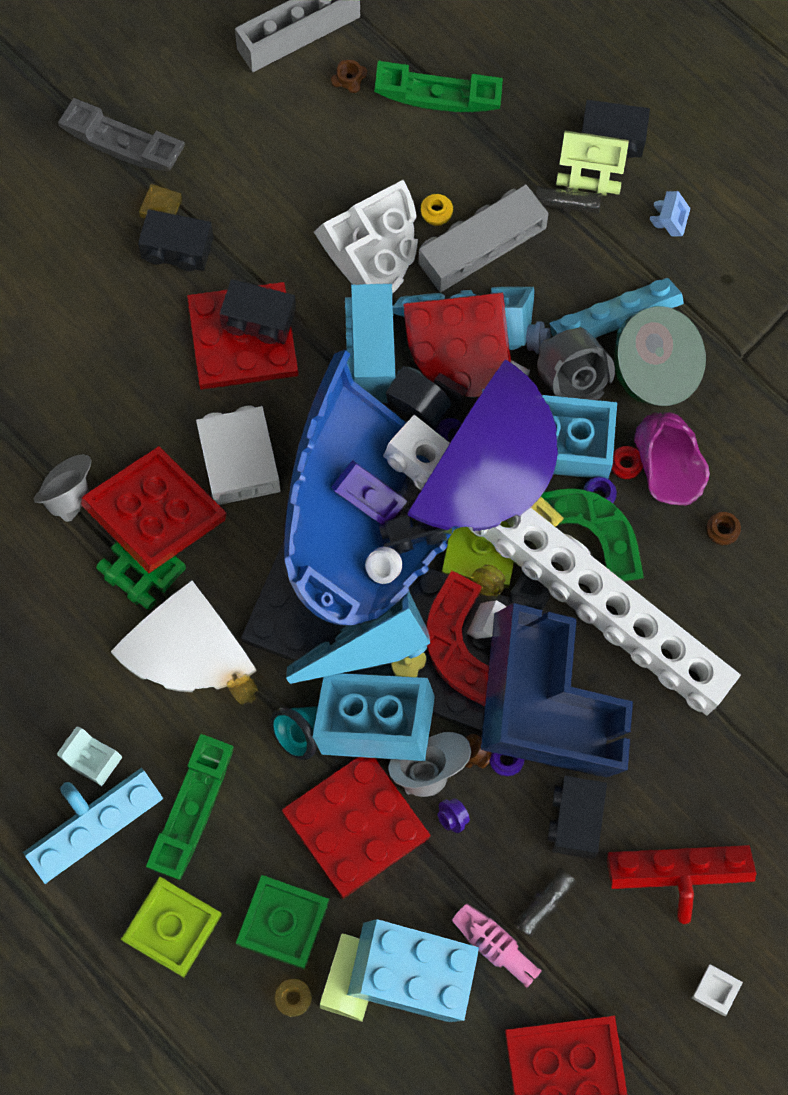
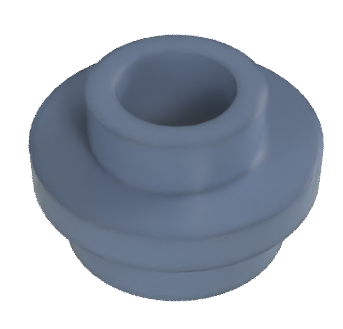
(536, 335)

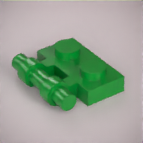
(137, 592)

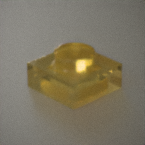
(160, 200)

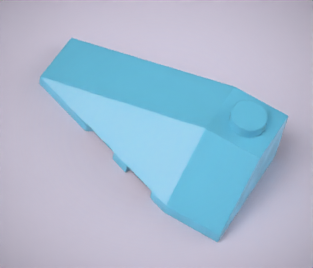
(517, 303)
(373, 643)

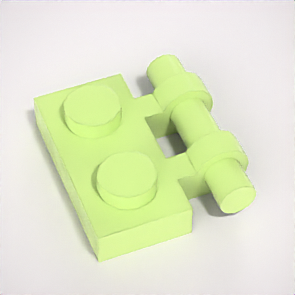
(593, 153)

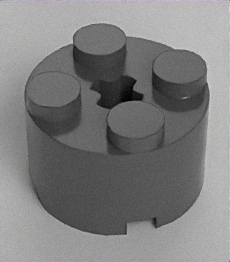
(575, 365)

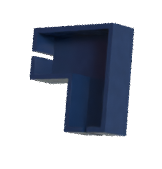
(535, 709)

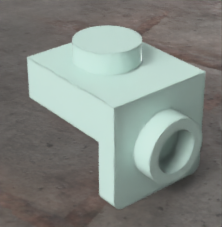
(89, 756)

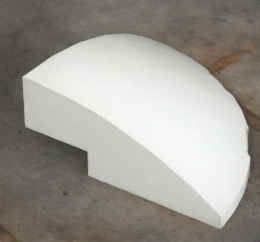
(373, 238)
(183, 645)

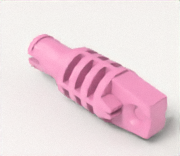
(494, 943)

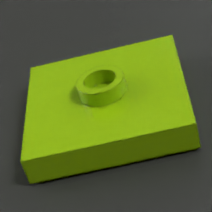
(469, 552)
(171, 927)

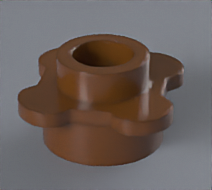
(351, 68)
(478, 757)

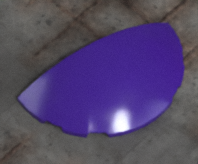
(495, 460)

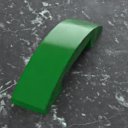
(438, 92)
(191, 808)

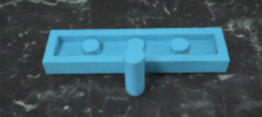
(611, 314)
(91, 823)

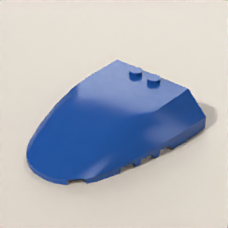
(326, 533)

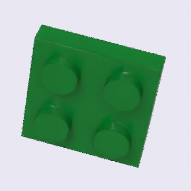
(282, 922)

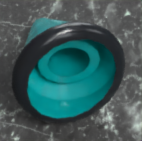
(294, 730)

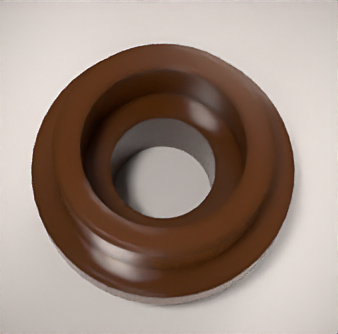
(728, 520)

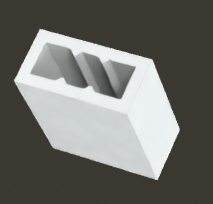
(238, 455)

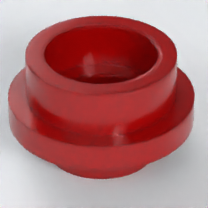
(630, 454)

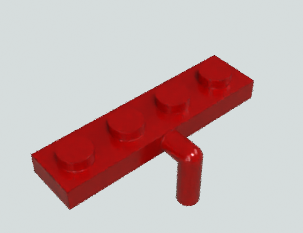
(681, 869)

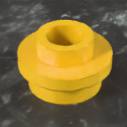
(434, 217)

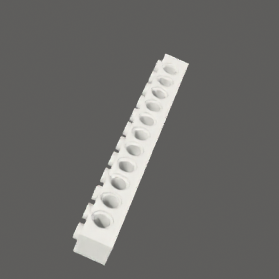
(580, 567)

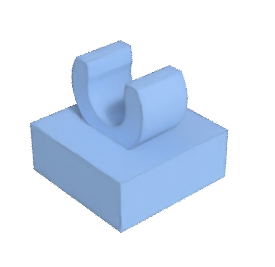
(673, 213)

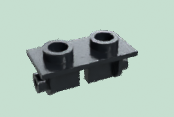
(403, 536)

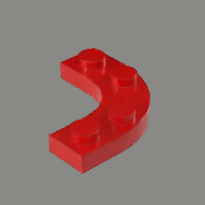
(446, 644)

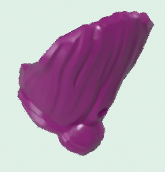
(671, 459)

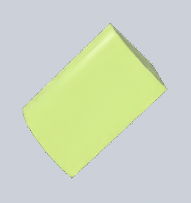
(337, 985)

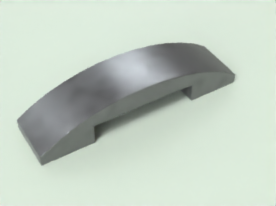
(118, 139)

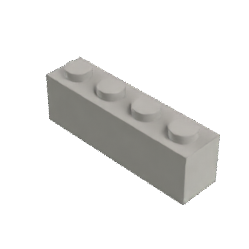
(290, 28)
(482, 237)

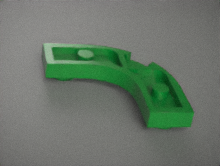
(606, 523)

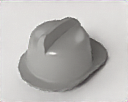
(65, 487)
(445, 756)

